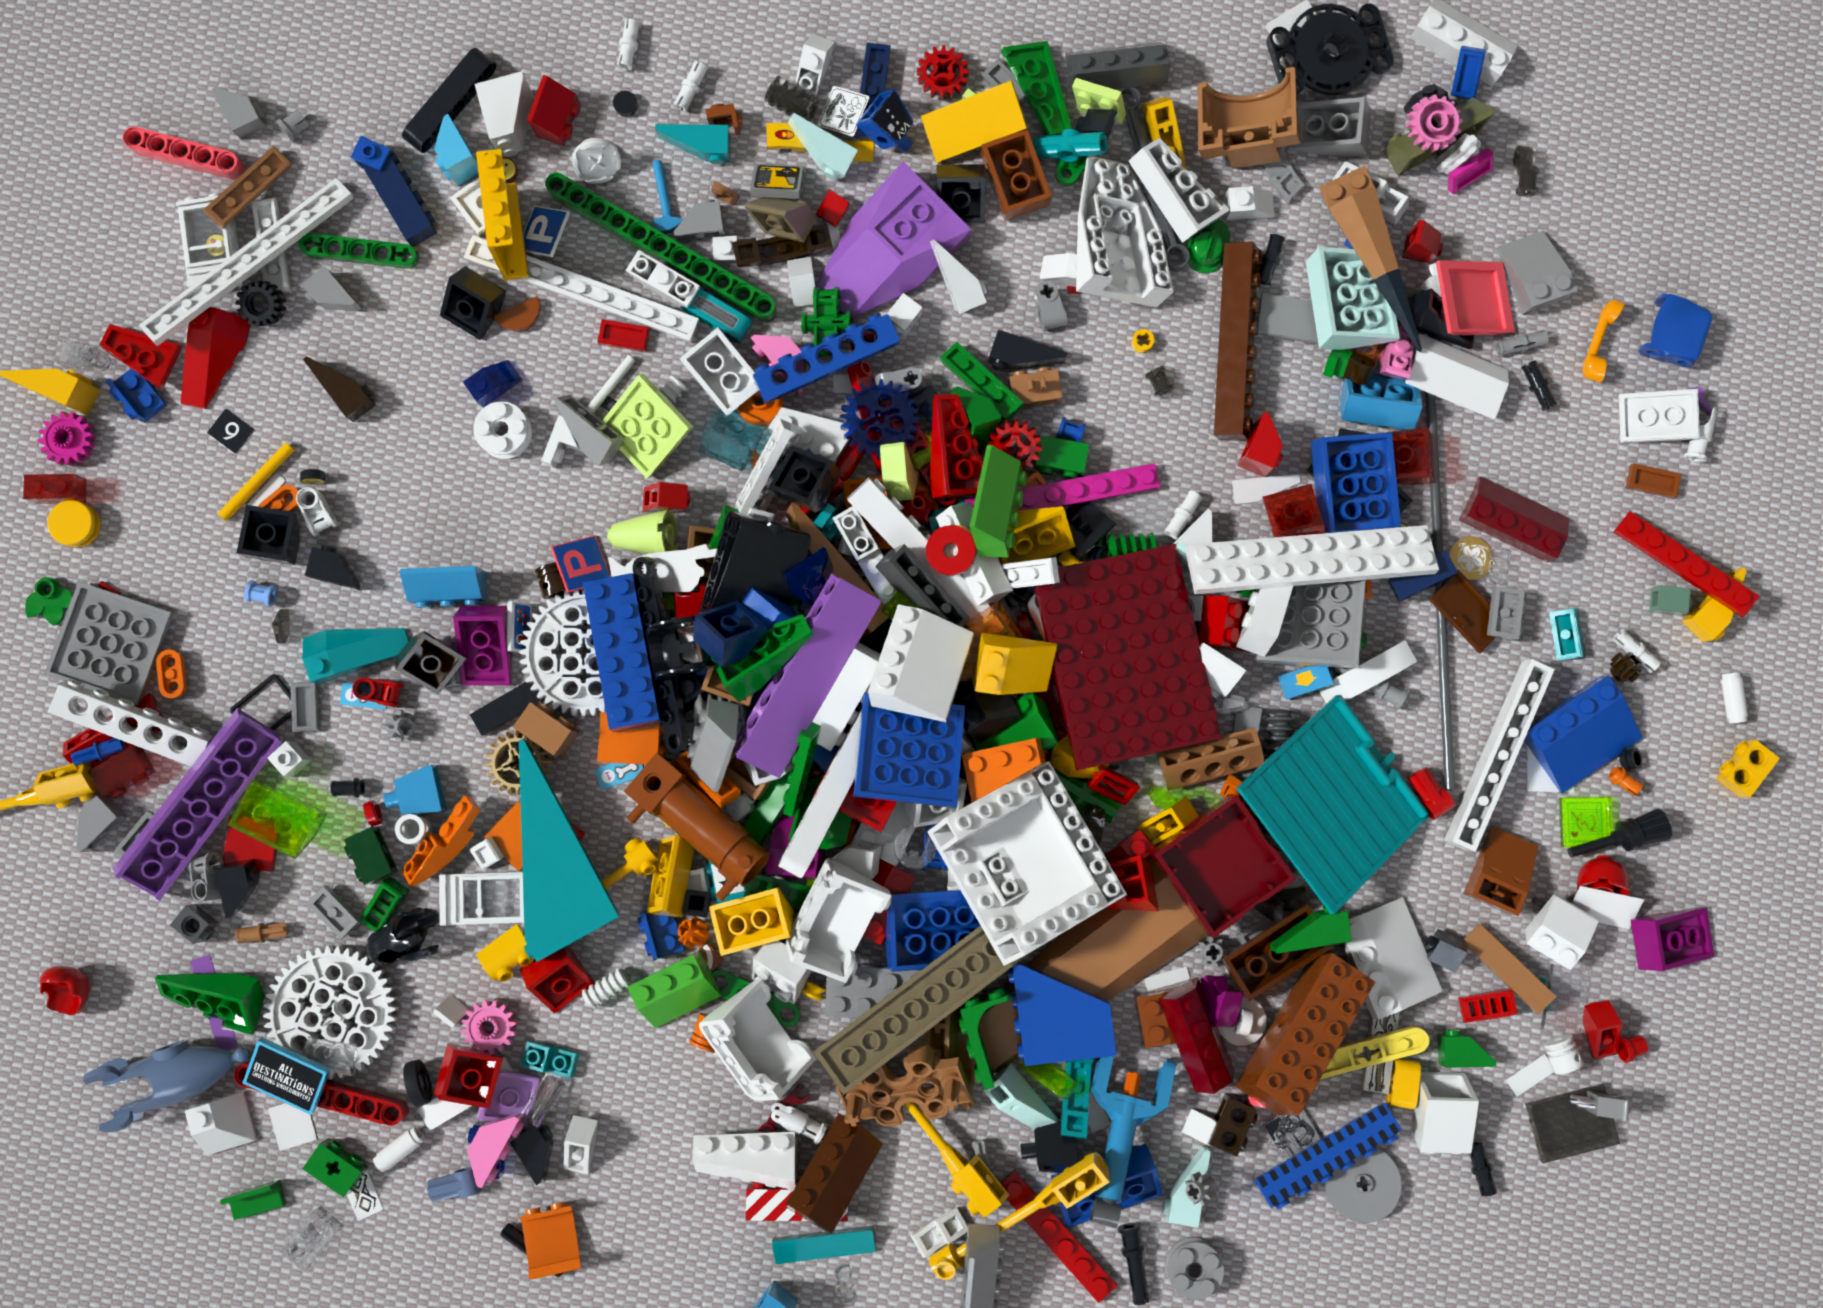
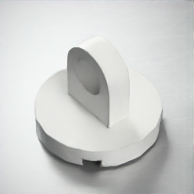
(596, 160)
(1249, 1024)

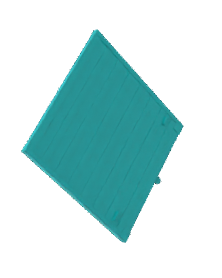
(1333, 803)

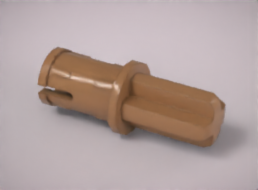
(261, 932)

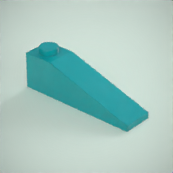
(345, 651)

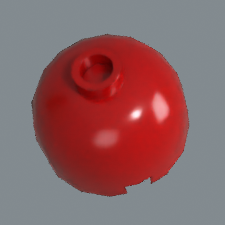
(1604, 875)

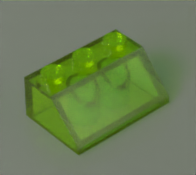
(277, 818)

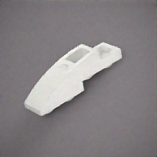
(864, 550)

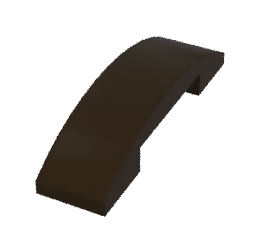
(779, 249)

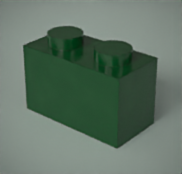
(370, 855)

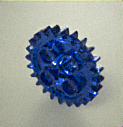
(868, 400)

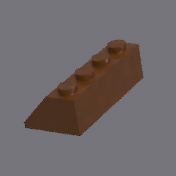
(1258, 967)
(834, 1174)

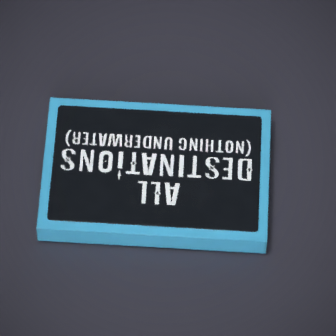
(286, 1075)

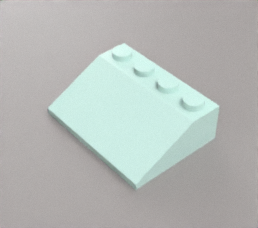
(1347, 302)

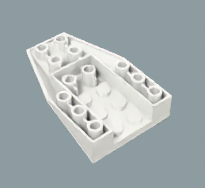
(1119, 238)

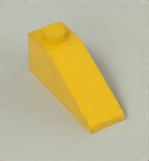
(1162, 124)
(1711, 617)

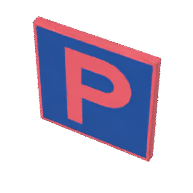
(580, 562)

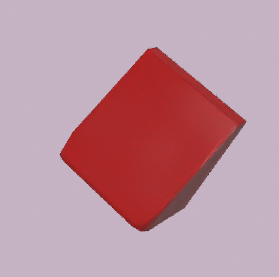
(833, 208)

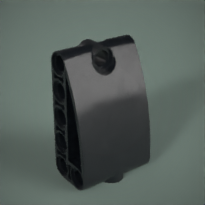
(753, 556)

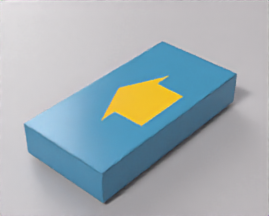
(1305, 680)

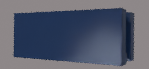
(1411, 585)

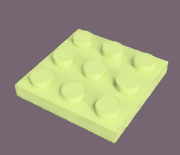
(648, 424)

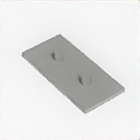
(1287, 318)

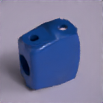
(1677, 331)

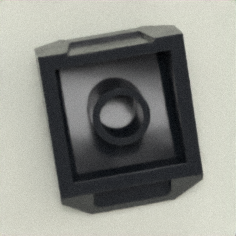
(804, 478)

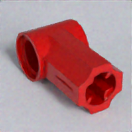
(1433, 797)

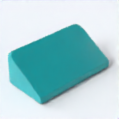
(1567, 634)

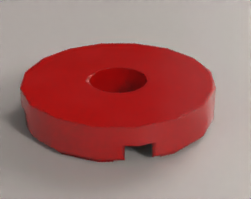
(951, 535)

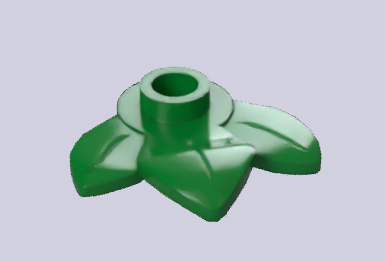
(50, 604)

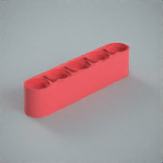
(176, 146)

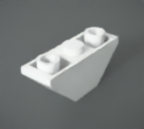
(662, 280)

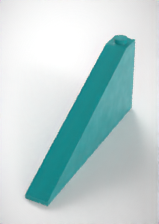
(560, 884)

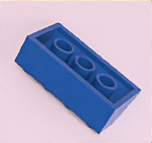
(1140, 1186)

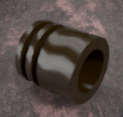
(550, 581)

